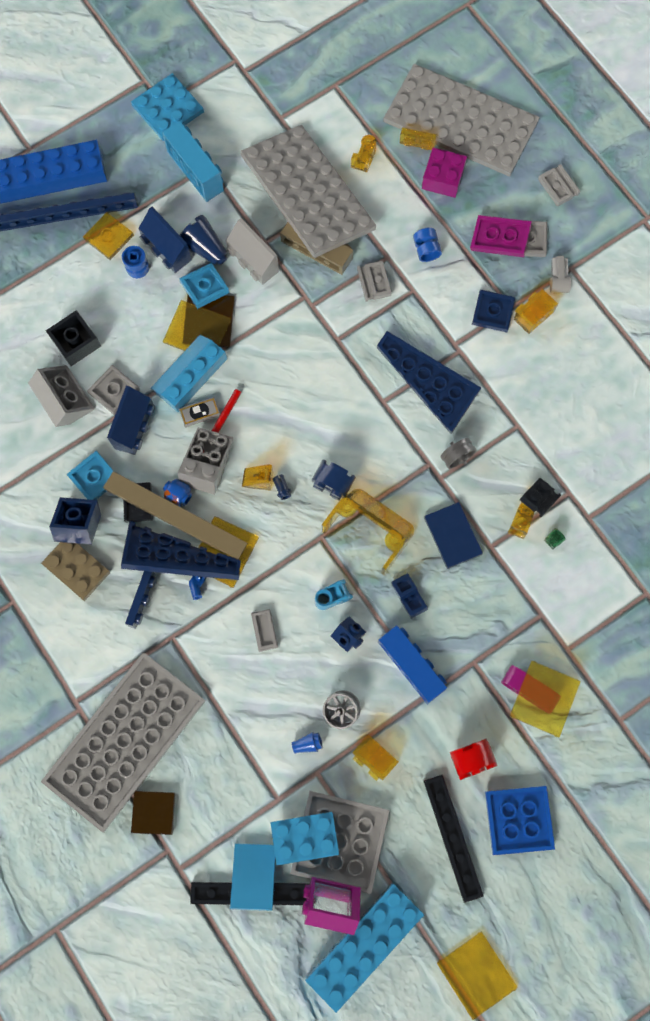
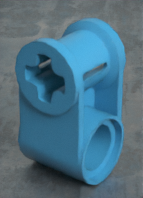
(334, 595)

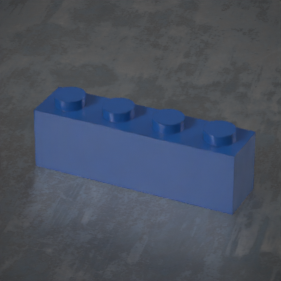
(412, 664)

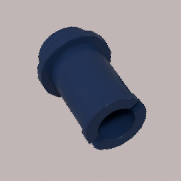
(282, 488)

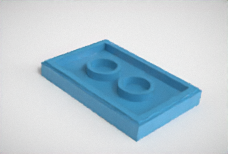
(253, 877)

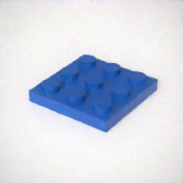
(519, 820)

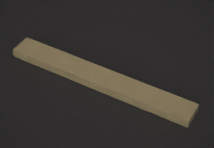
(175, 515)

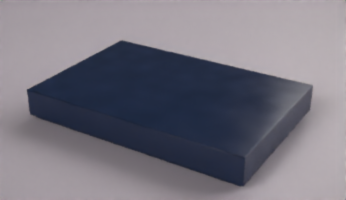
(453, 535)

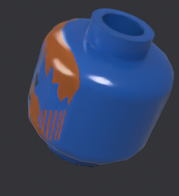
(177, 492)

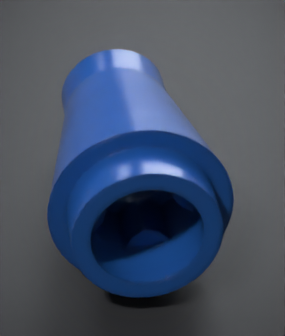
(308, 743)

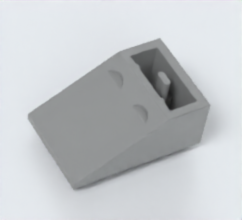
(205, 469)

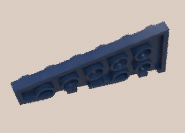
(439, 387)
(171, 555)

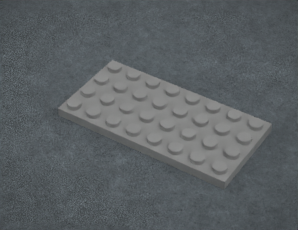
(462, 119)
(308, 191)
(123, 742)

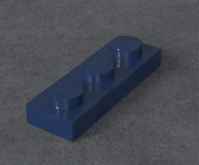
(141, 599)

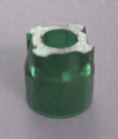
(554, 538)

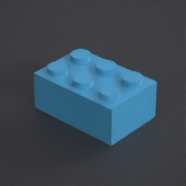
(304, 838)

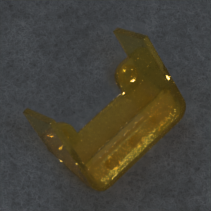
(398, 529)

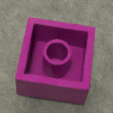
(444, 172)

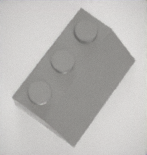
(252, 252)
(60, 395)

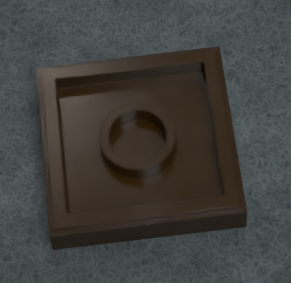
(153, 812)

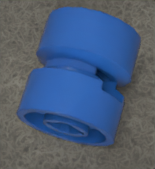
(427, 245)
(135, 262)

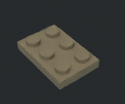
(76, 568)

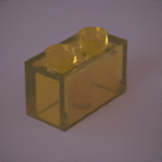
(535, 311)
(374, 758)

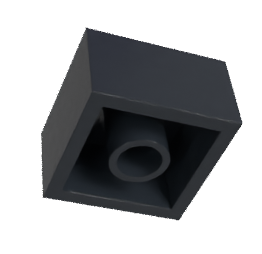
(73, 338)

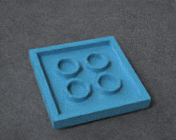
(166, 105)

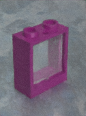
(332, 905)

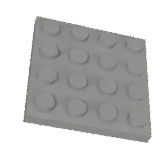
(359, 839)

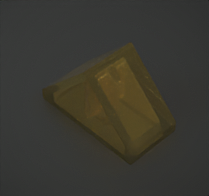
(258, 477)

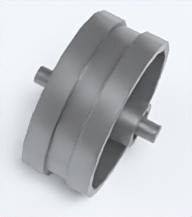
(458, 453)
(341, 709)

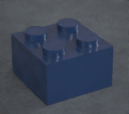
(75, 520)

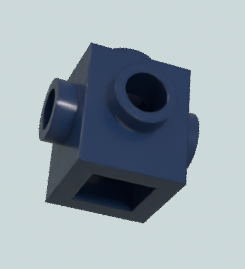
(348, 634)

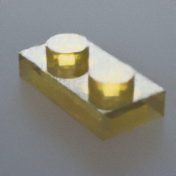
(417, 139)

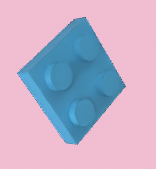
(204, 285)
(91, 476)

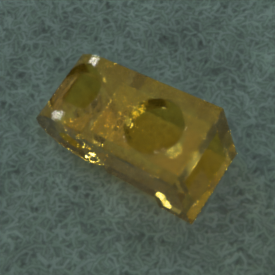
(365, 156)
(521, 521)

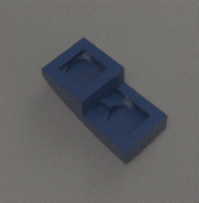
(409, 595)

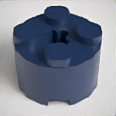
(333, 479)

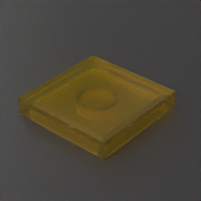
(108, 236)

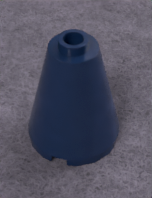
(204, 241)

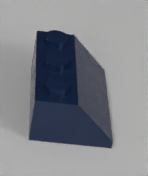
(164, 241)
(130, 421)

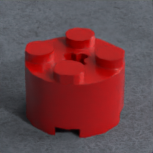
(473, 759)

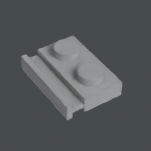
(559, 185)
(374, 281)

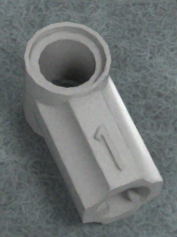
(560, 281)

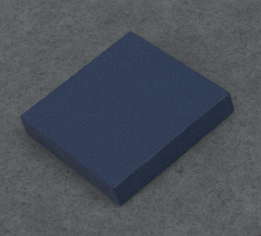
(493, 310)

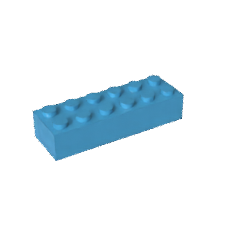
(360, 954)

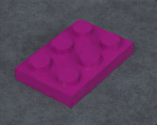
(501, 236)

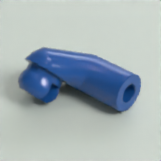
(195, 584)

